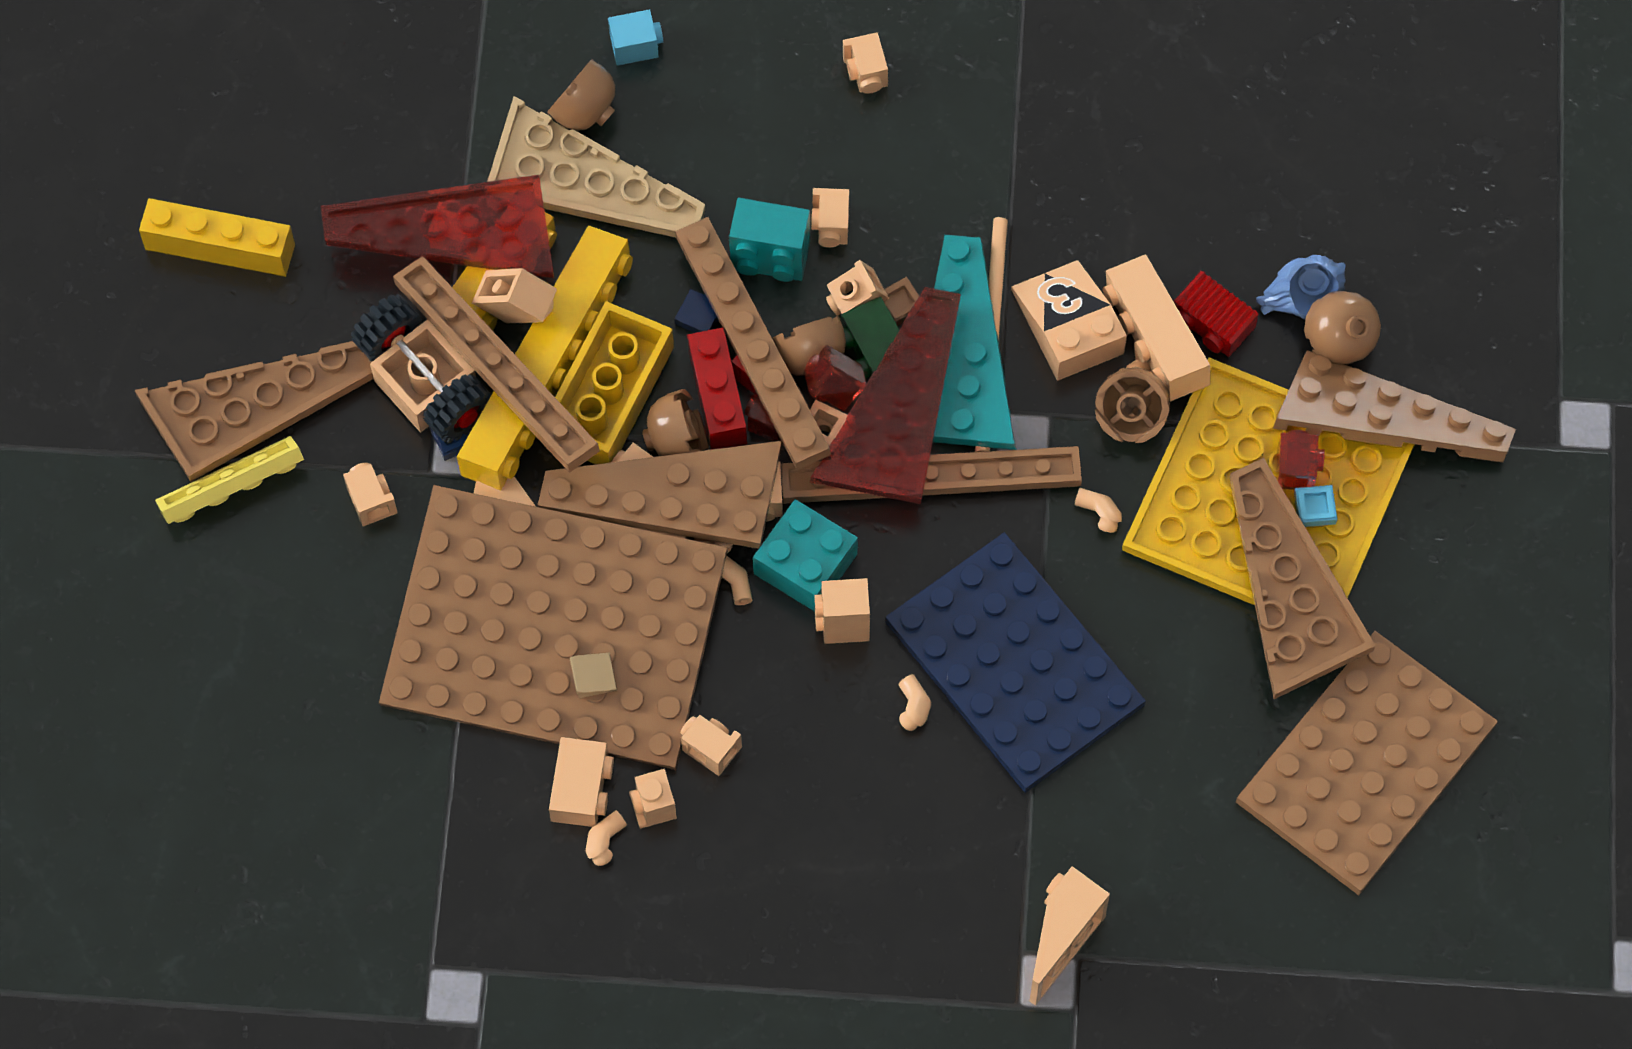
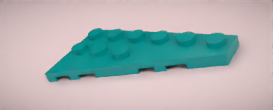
(974, 390)

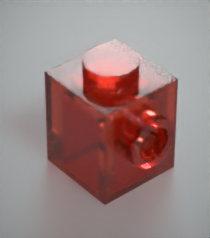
(834, 378)
(1298, 459)

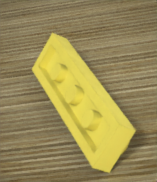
(217, 486)

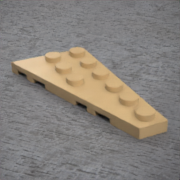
(587, 177)

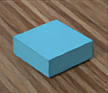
(1316, 505)

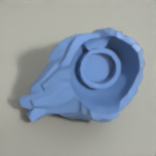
(1302, 284)

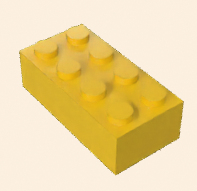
(615, 376)

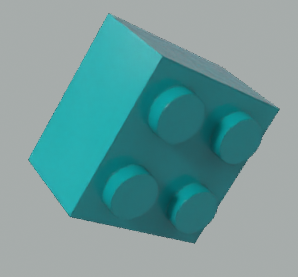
(769, 239)
(803, 553)

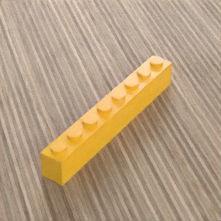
(548, 352)

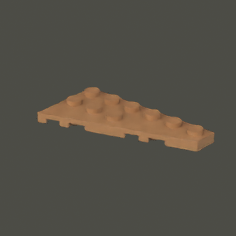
(245, 405)
(1384, 413)
(692, 494)
(1297, 600)

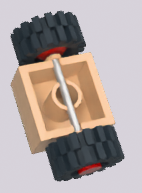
(420, 369)

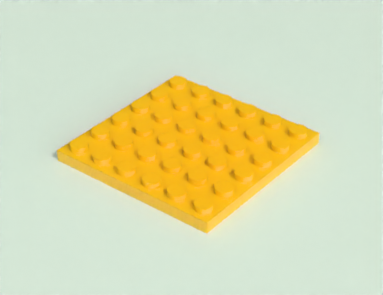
(1190, 509)

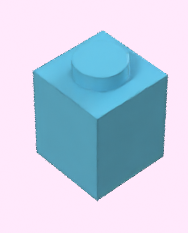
(634, 37)

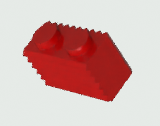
(1216, 314)

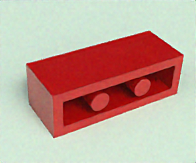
(717, 389)

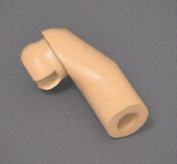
(739, 581)
(599, 838)

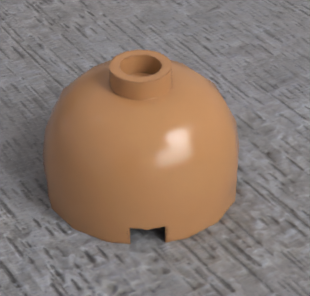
(585, 99)
(1342, 327)
(809, 341)
(1132, 405)
(674, 426)

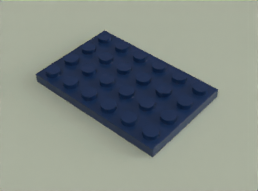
(1015, 662)

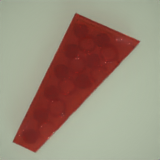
(467, 225)
(893, 422)

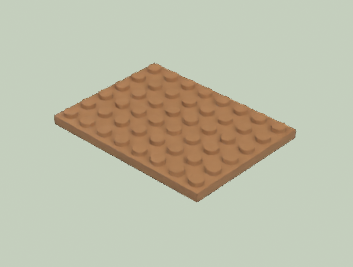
(522, 588)

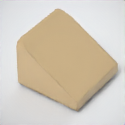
(593, 674)

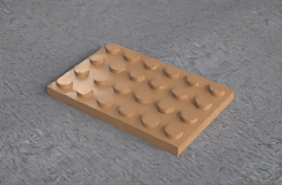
(1366, 763)

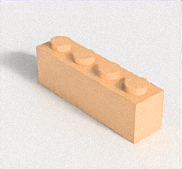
(1156, 327)

